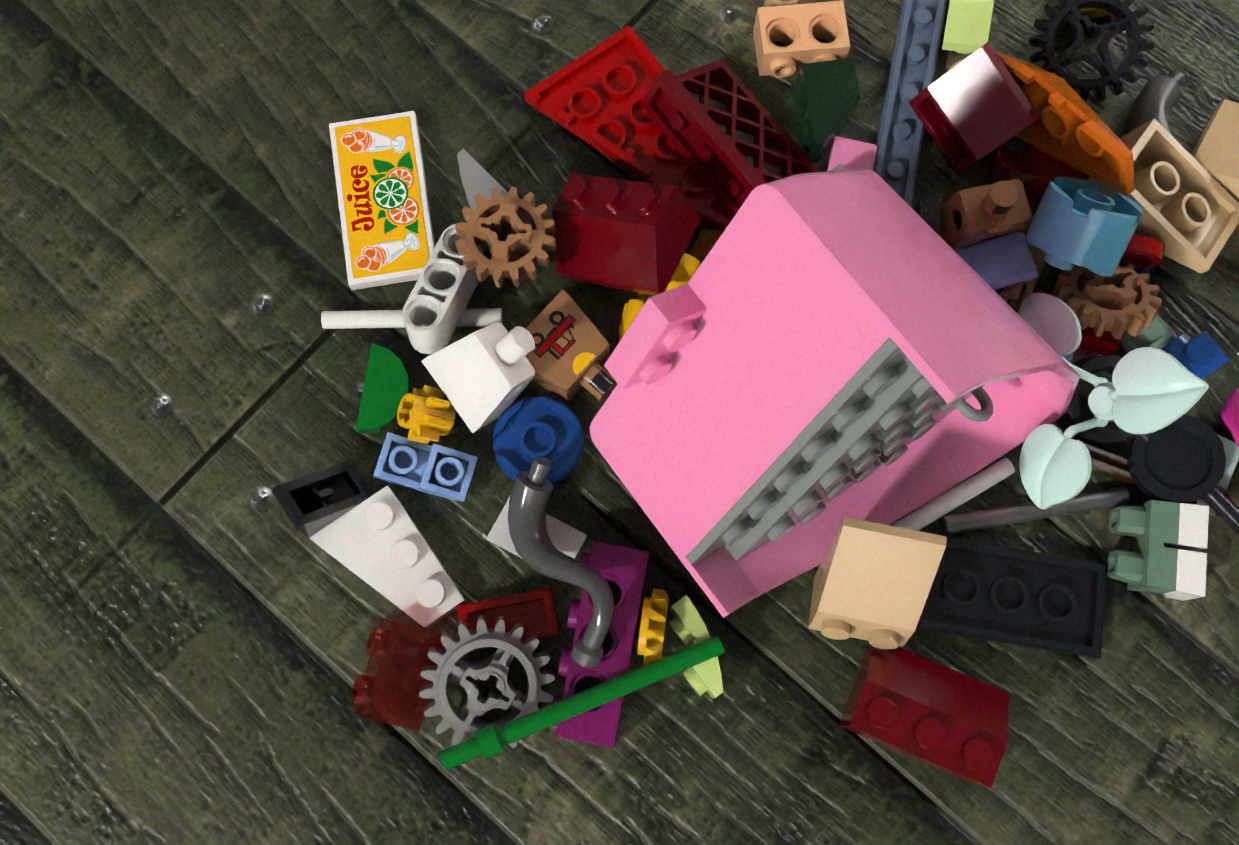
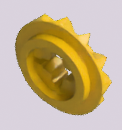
(653, 626)

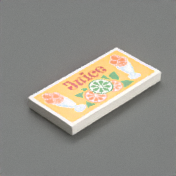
(382, 199)

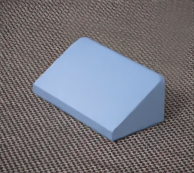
(1001, 260)

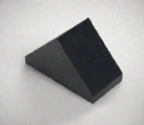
(321, 497)

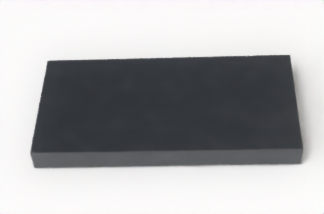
(1018, 599)

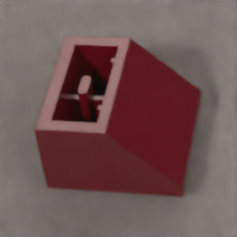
(974, 108)

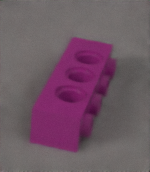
(627, 571)

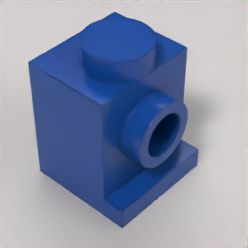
(1198, 355)

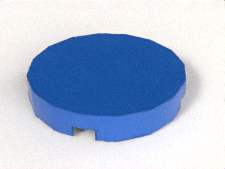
(538, 429)

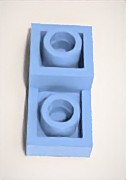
(425, 467)

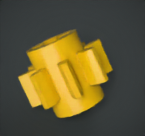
(426, 414)

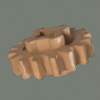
(491, 223)
(1111, 302)

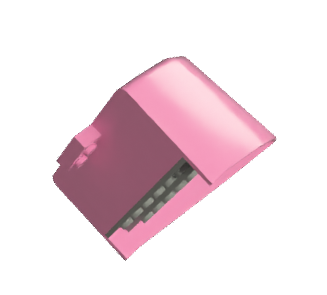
(816, 377)

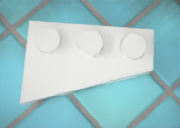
(392, 556)

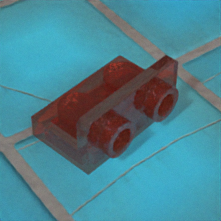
(392, 675)

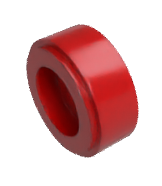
(1143, 252)

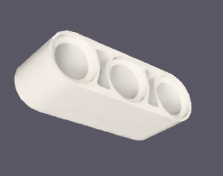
(439, 306)

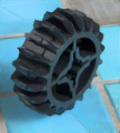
(1101, 60)

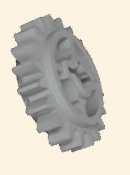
(449, 661)

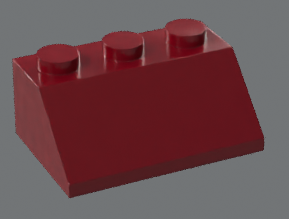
(621, 232)
(929, 714)

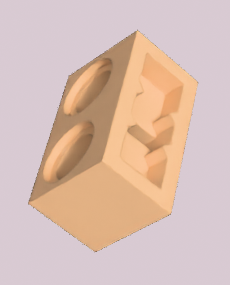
(799, 28)

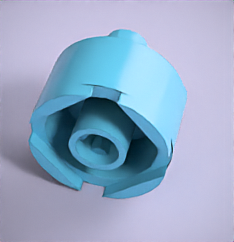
(1083, 226)

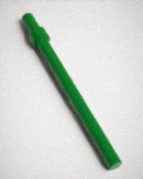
(492, 739)

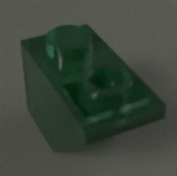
(827, 102)

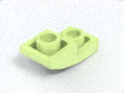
(967, 25)
(690, 627)

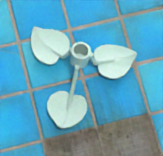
(1145, 396)

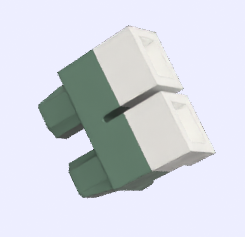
(1161, 548)

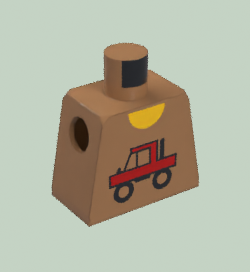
(985, 214)
(569, 351)

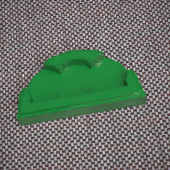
(382, 391)

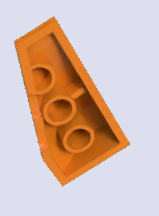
(1071, 128)

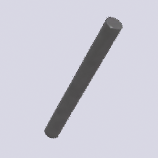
(1030, 512)

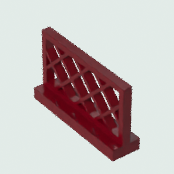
(705, 146)

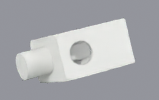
(483, 372)

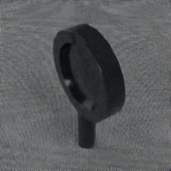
(1182, 466)

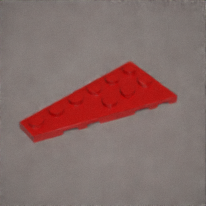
(601, 104)

